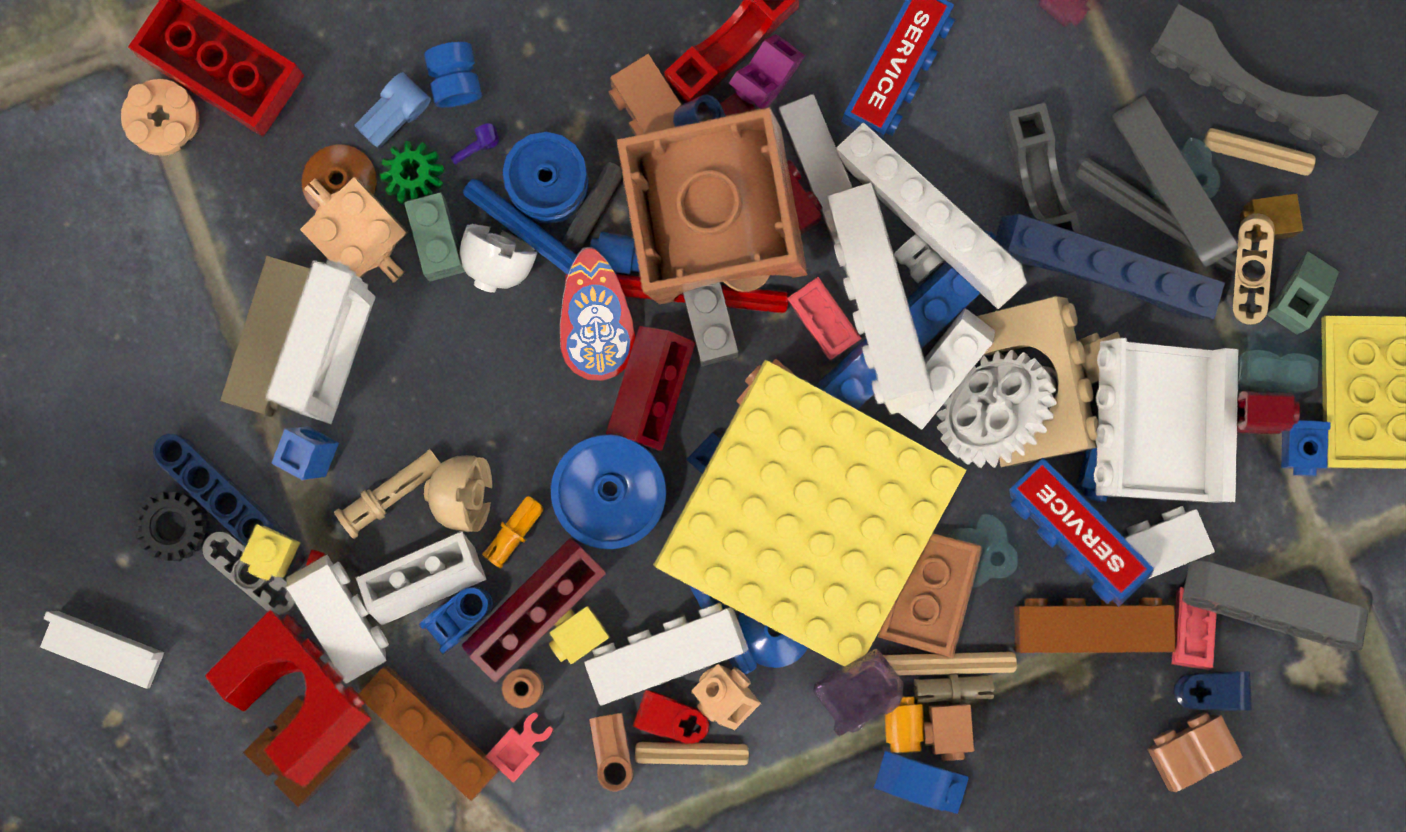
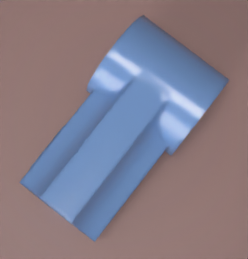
(399, 103)

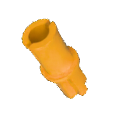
(513, 531)

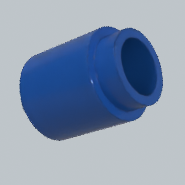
(618, 251)

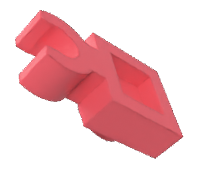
(516, 750)

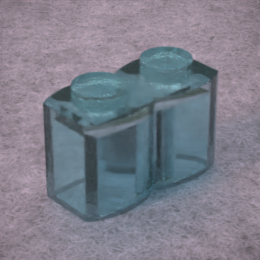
(1284, 374)

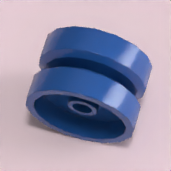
(548, 156)

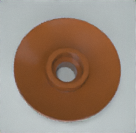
(342, 160)

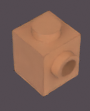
(949, 731)

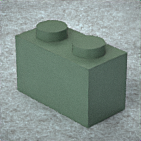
(434, 236)

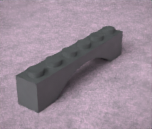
(1194, 46)

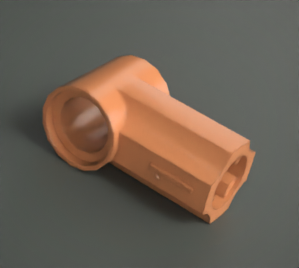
(610, 747)

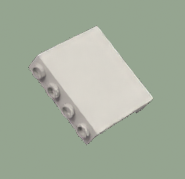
(1166, 422)

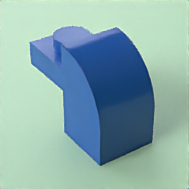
(921, 782)

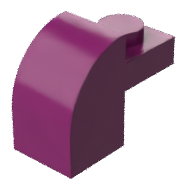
(767, 72)

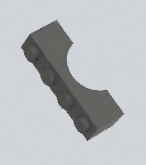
(1034, 158)

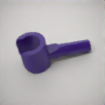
(486, 139)

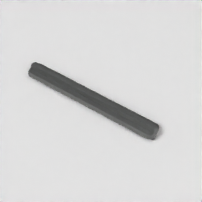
(1140, 204)

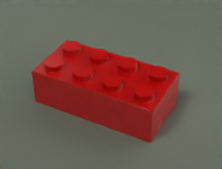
(217, 62)

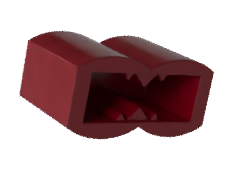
(1266, 412)

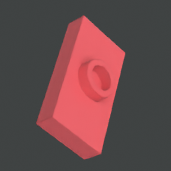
(824, 319)
(1193, 635)

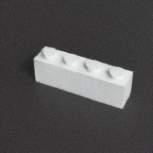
(666, 655)

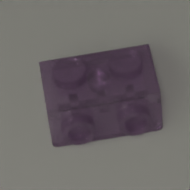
(860, 692)

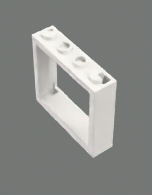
(322, 341)

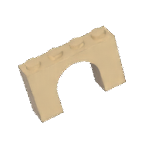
(1050, 328)

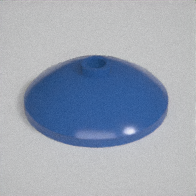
(601, 517)

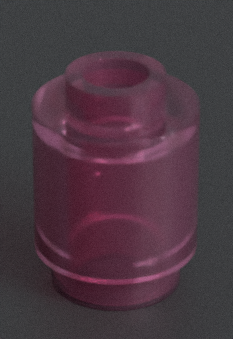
(1066, 10)

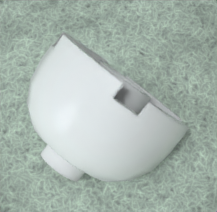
(495, 258)

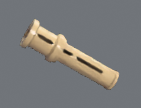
(374, 503)

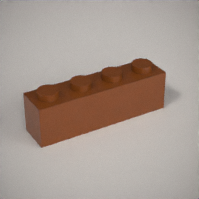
(1094, 628)
(429, 732)

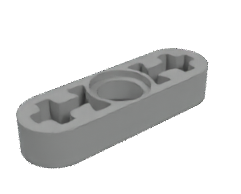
(222, 563)

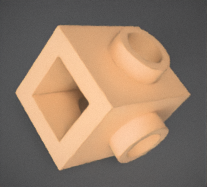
(725, 696)

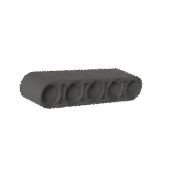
(1174, 182)
(1275, 605)

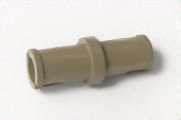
(953, 689)

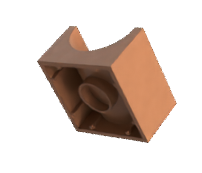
(711, 204)

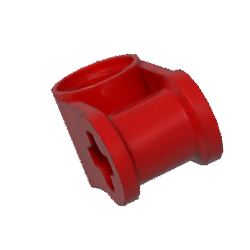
(664, 717)

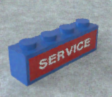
(897, 64)
(1080, 532)

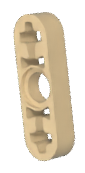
(1245, 242)

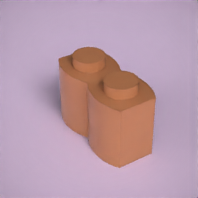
(1194, 751)

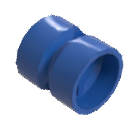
(451, 67)

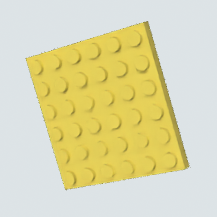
(809, 516)

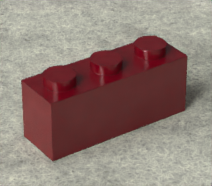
(651, 387)

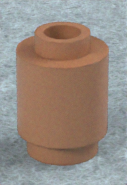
(533, 681)

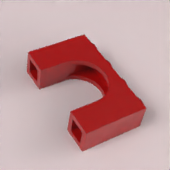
(329, 712)

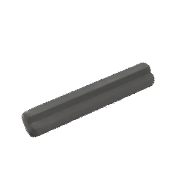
(593, 207)

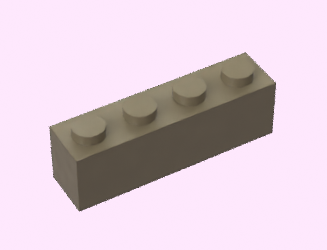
(265, 336)

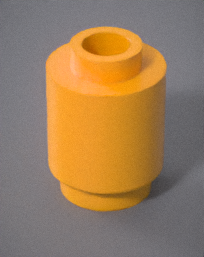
(905, 727)

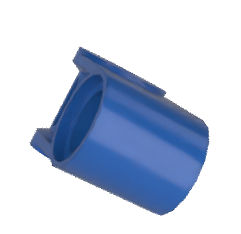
(452, 622)

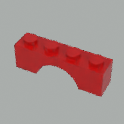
(714, 58)

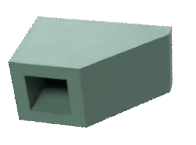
(1304, 294)

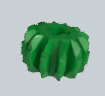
(397, 172)

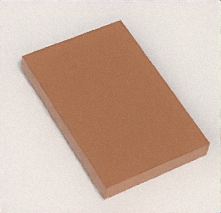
(934, 597)

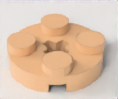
(144, 101)

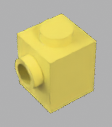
(269, 553)
(577, 635)

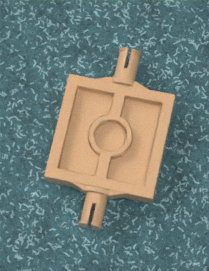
(354, 229)

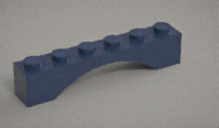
(1089, 259)

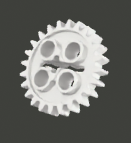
(997, 409)

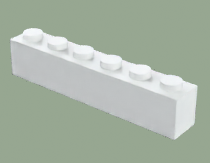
(932, 216)
(880, 299)

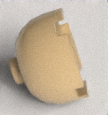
(458, 492)

